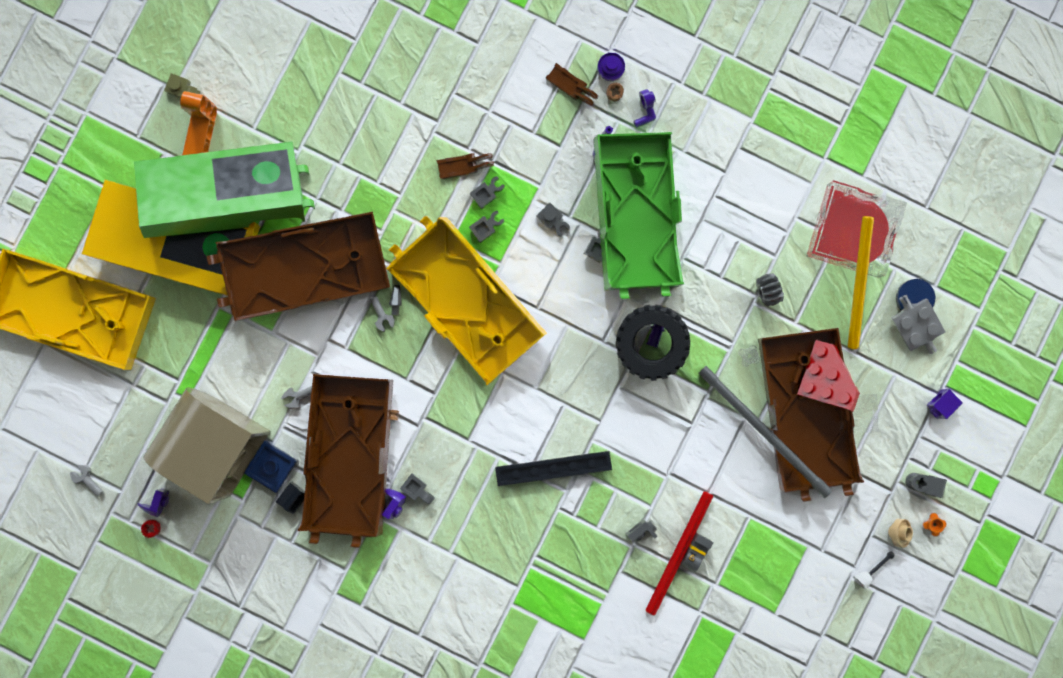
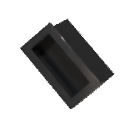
(291, 498)

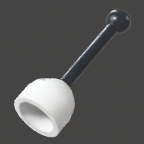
(864, 579)

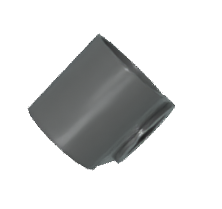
(927, 484)

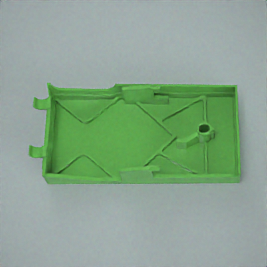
(637, 212)

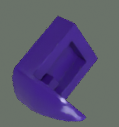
(158, 503)
(394, 508)

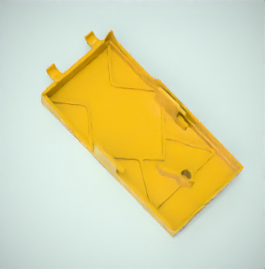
(465, 299)

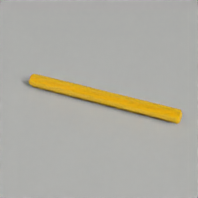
(860, 282)

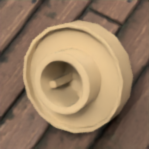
(901, 533)

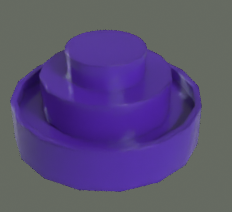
(611, 66)

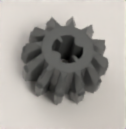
(769, 289)

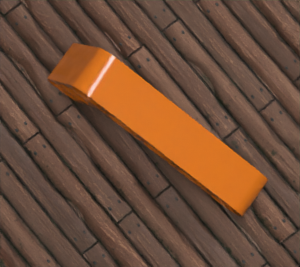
(201, 124)

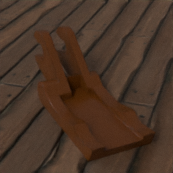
(570, 84)
(462, 165)

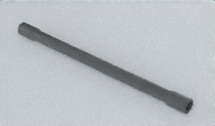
(816, 482)

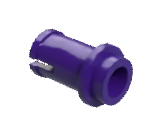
(655, 335)

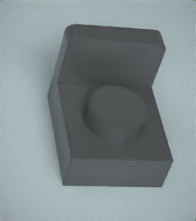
(638, 531)

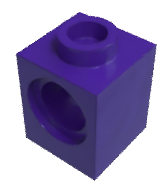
(944, 404)

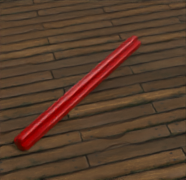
(679, 553)

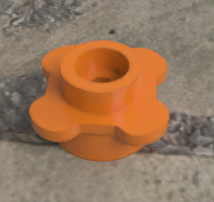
(940, 524)

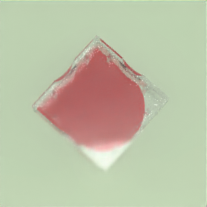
(839, 227)

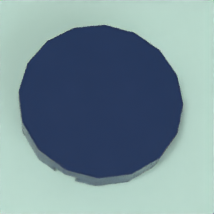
(916, 291)

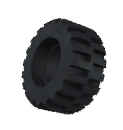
(653, 368)

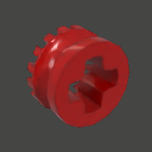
(144, 528)

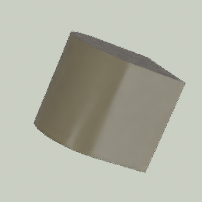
(205, 446)

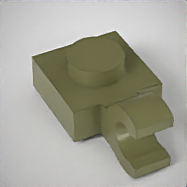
(177, 85)

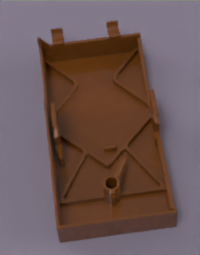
(804, 424)

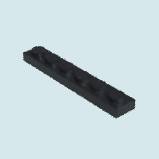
(553, 468)

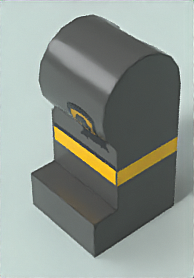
(696, 552)

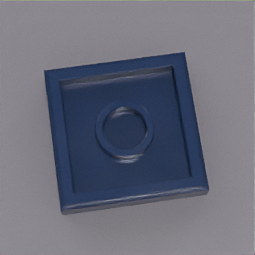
(270, 466)

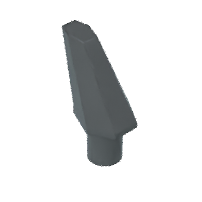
(395, 300)

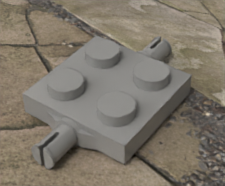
(918, 324)

